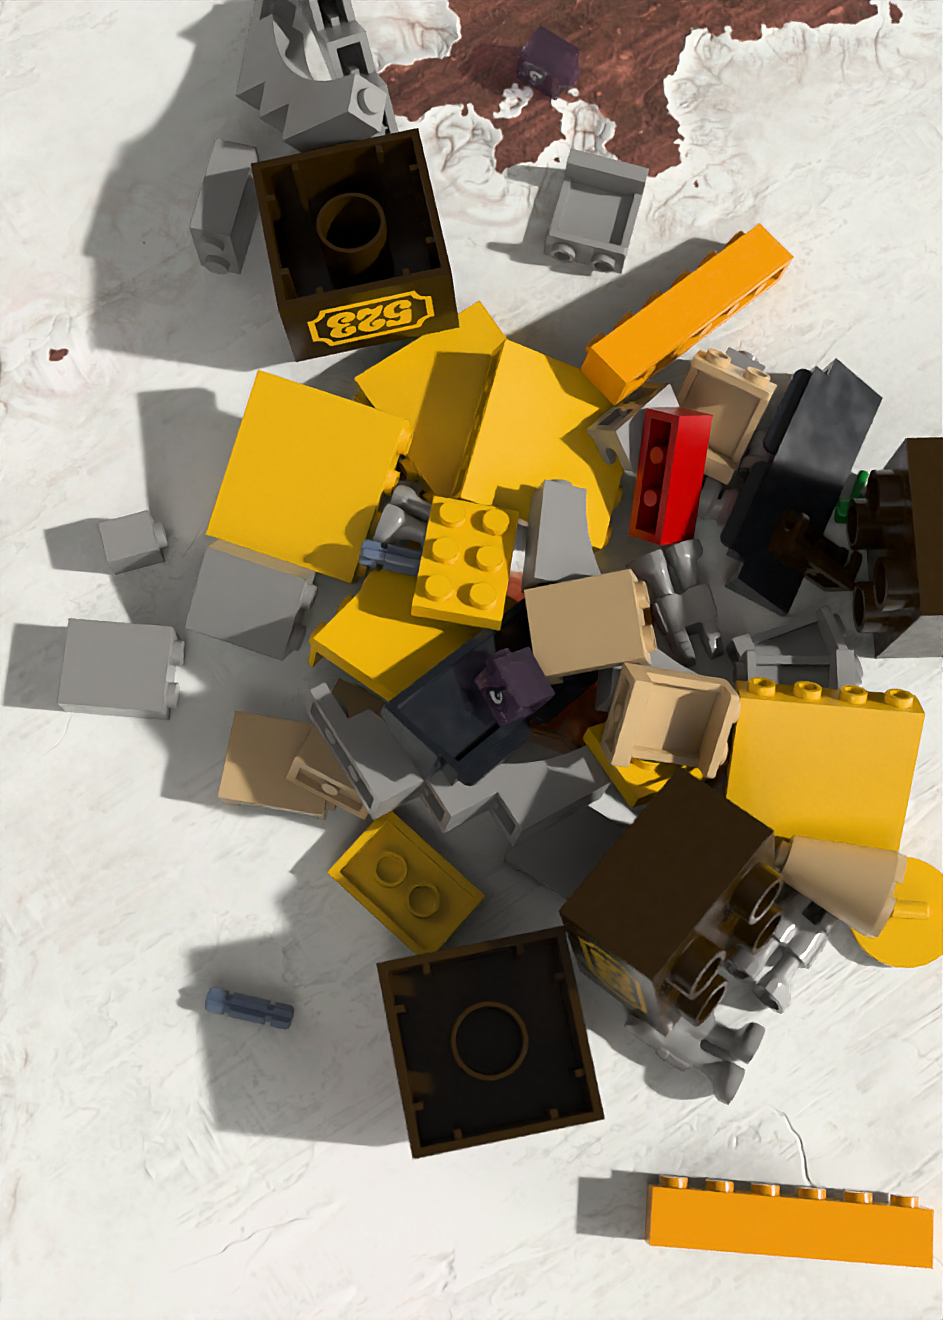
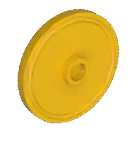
(916, 922)

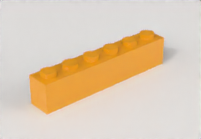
(685, 313)
(789, 1224)

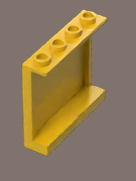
(437, 390)
(534, 430)
(308, 476)
(381, 640)
(825, 760)

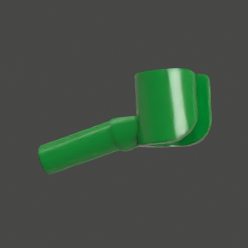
(842, 504)

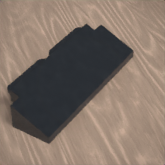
(812, 454)
(448, 722)

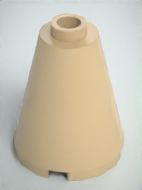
(844, 879)

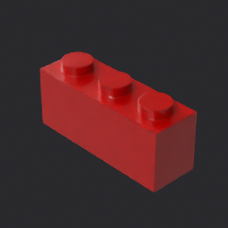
(669, 475)

